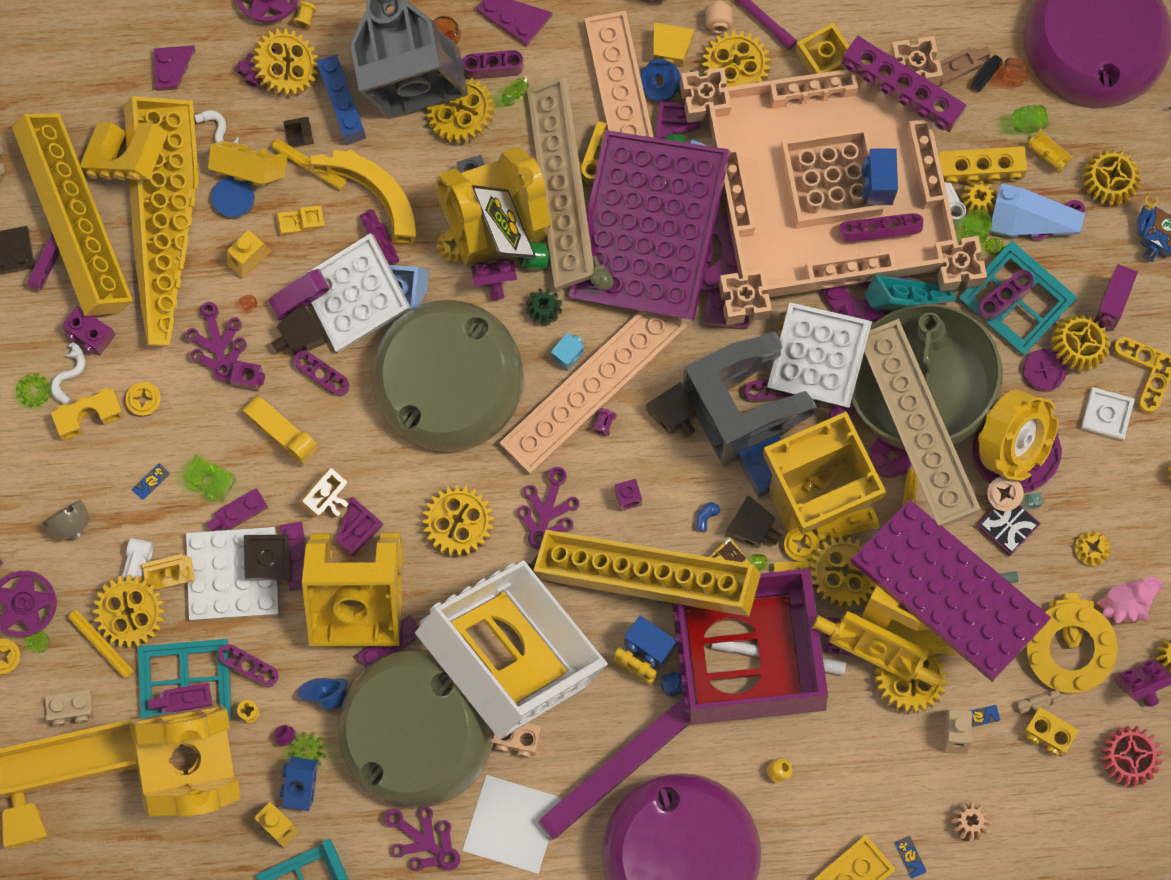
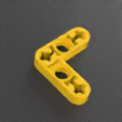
(1152, 365)

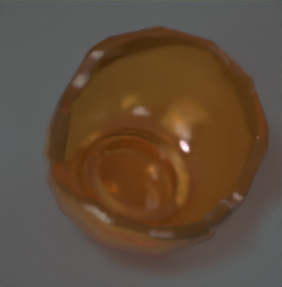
(448, 27)

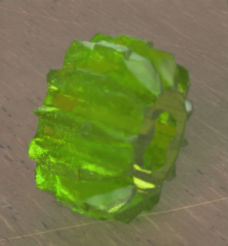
(1030, 118)
(312, 743)

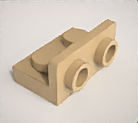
(69, 707)

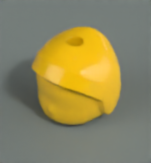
(779, 770)

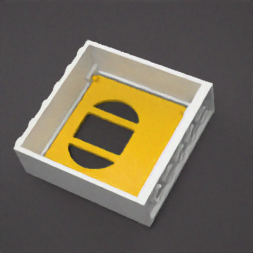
(549, 639)

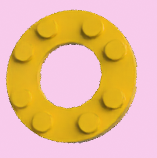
(1104, 649)

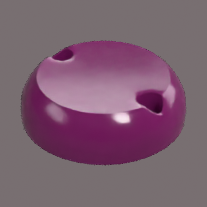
(1098, 41)
(694, 836)

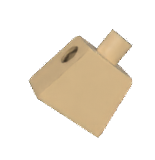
(957, 731)

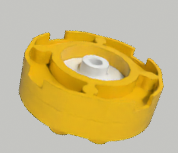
(1018, 434)

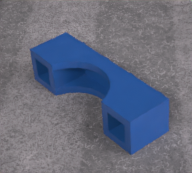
(341, 99)

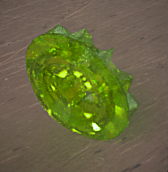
(515, 91)
(24, 387)

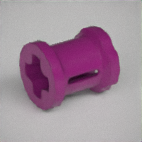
(604, 422)

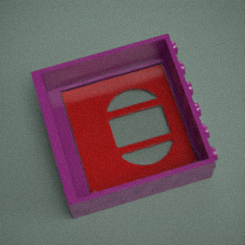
(779, 685)

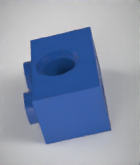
(296, 795)

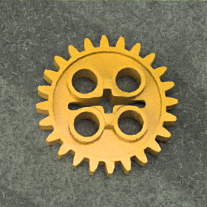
(729, 47)
(302, 65)
(454, 126)
(439, 513)
(841, 592)
(149, 605)
(890, 681)

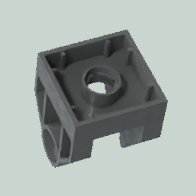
(405, 59)
(708, 386)

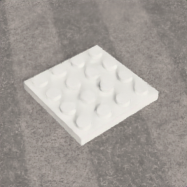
(360, 293)
(820, 354)
(219, 578)

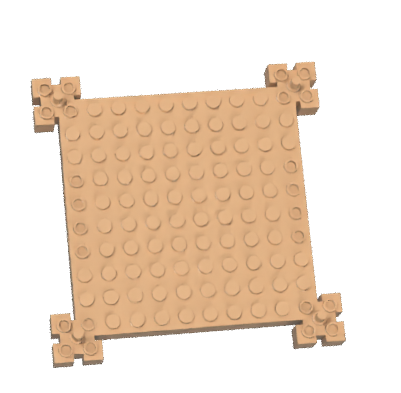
(800, 177)

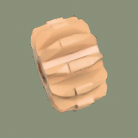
(967, 813)

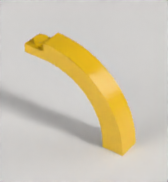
(378, 182)

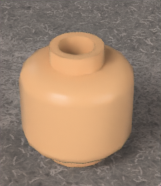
(719, 17)

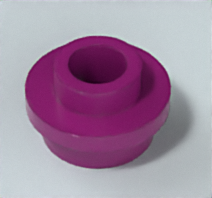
(284, 735)

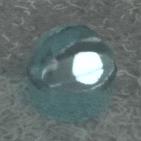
(1034, 500)

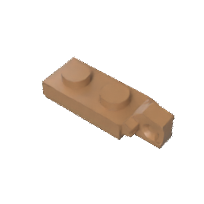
(963, 63)

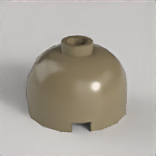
(68, 522)

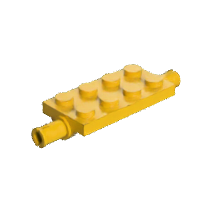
(878, 647)

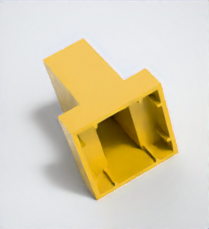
(812, 453)

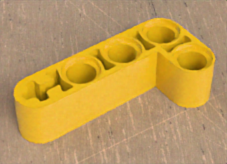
(280, 430)

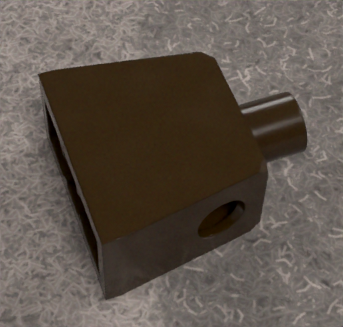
(298, 332)
(673, 411)
(753, 525)

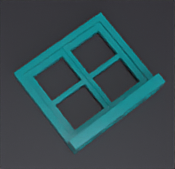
(1041, 276)
(182, 649)
(326, 851)

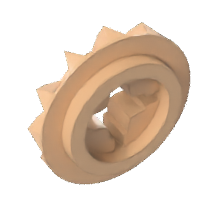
(994, 495)

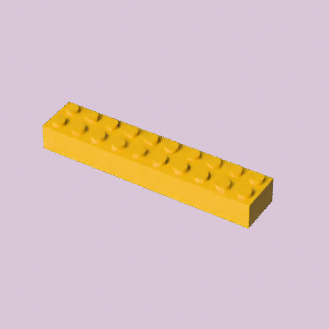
(72, 214)
(647, 572)

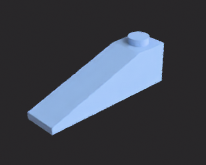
(1025, 213)
(412, 282)

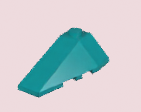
(896, 293)

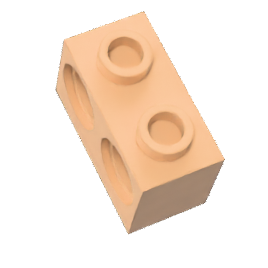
(514, 742)

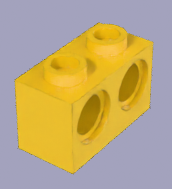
(1053, 726)

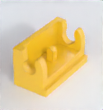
(169, 571)

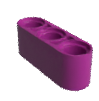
(503, 68)
(1012, 286)
(302, 291)

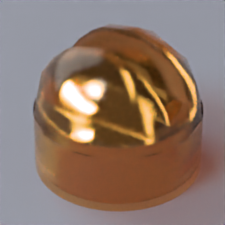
(248, 303)

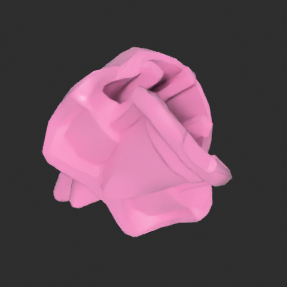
(1130, 600)

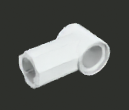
(955, 205)
(137, 552)

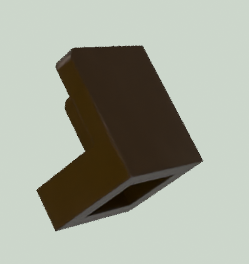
(298, 132)

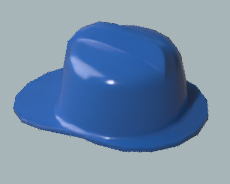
(324, 691)

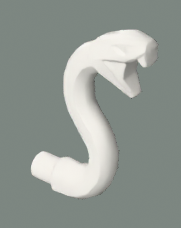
(216, 116)
(56, 391)

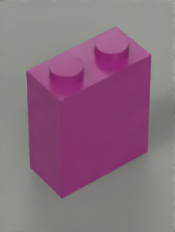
(1115, 297)

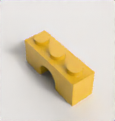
(69, 417)

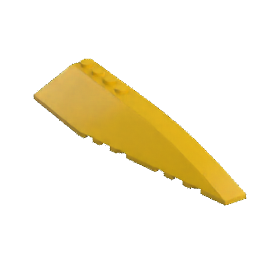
(162, 210)

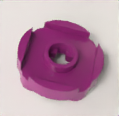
(882, 465)

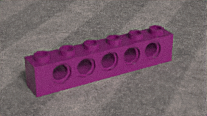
(899, 73)

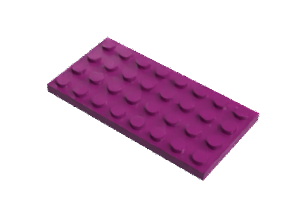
(950, 590)

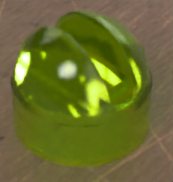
(989, 247)
(758, 561)

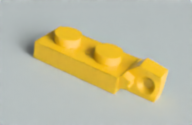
(849, 524)

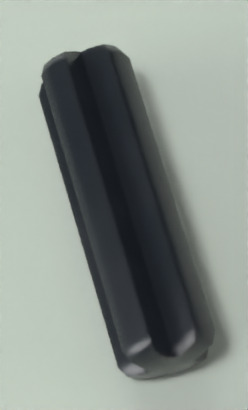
(986, 73)

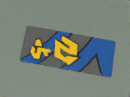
(150, 481)
(985, 715)
(910, 857)

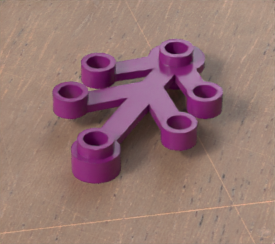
(217, 344)
(547, 512)
(426, 841)

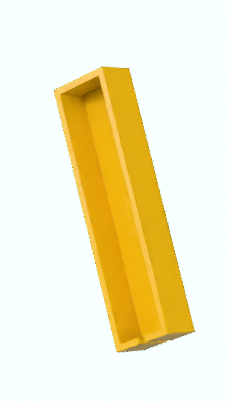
(66, 759)

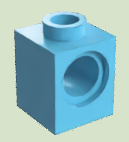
(568, 351)

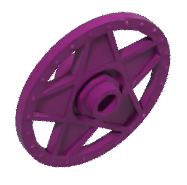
(261, 7)
(25, 602)

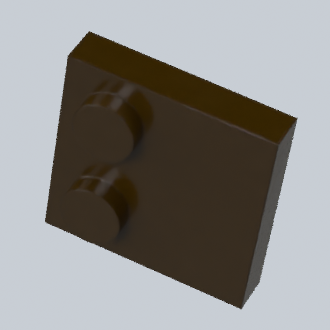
(15, 250)
(266, 557)

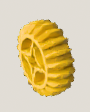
(1093, 170)
(1068, 344)

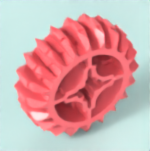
(1132, 766)

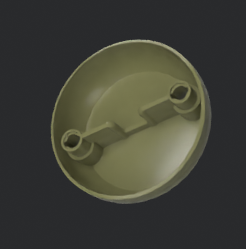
(957, 364)
(446, 376)
(413, 731)

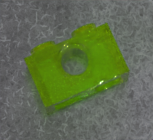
(201, 468)

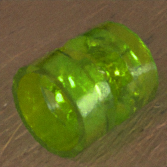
(977, 224)

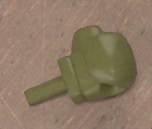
(601, 277)

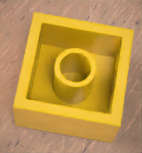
(823, 50)

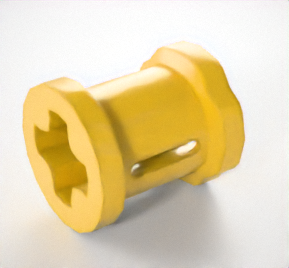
(304, 15)
(242, 708)

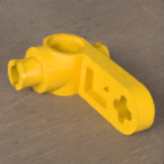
(590, 161)

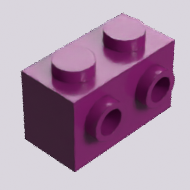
(88, 331)

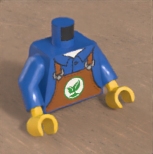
(1154, 230)

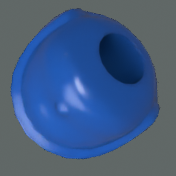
(671, 684)

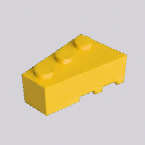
(246, 164)

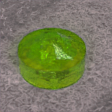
(38, 643)

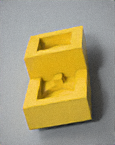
(300, 221)

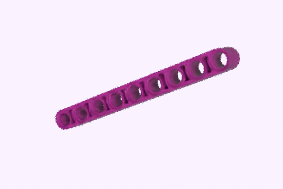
(615, 771)

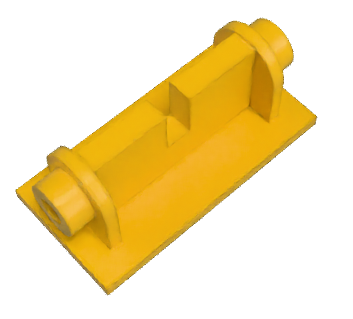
(1049, 151)

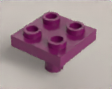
(494, 275)
(1144, 681)

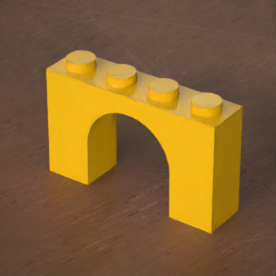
(136, 162)

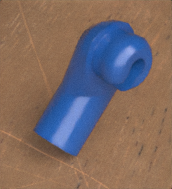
(704, 514)

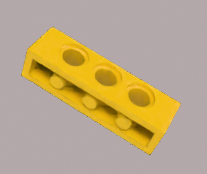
(1013, 156)

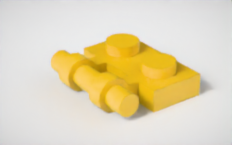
(840, 477)
(635, 667)

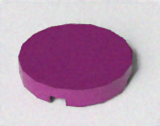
(1044, 371)

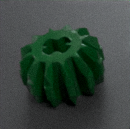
(544, 314)

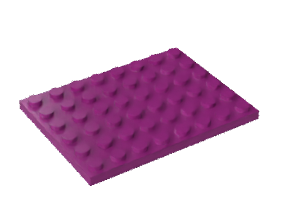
(653, 222)

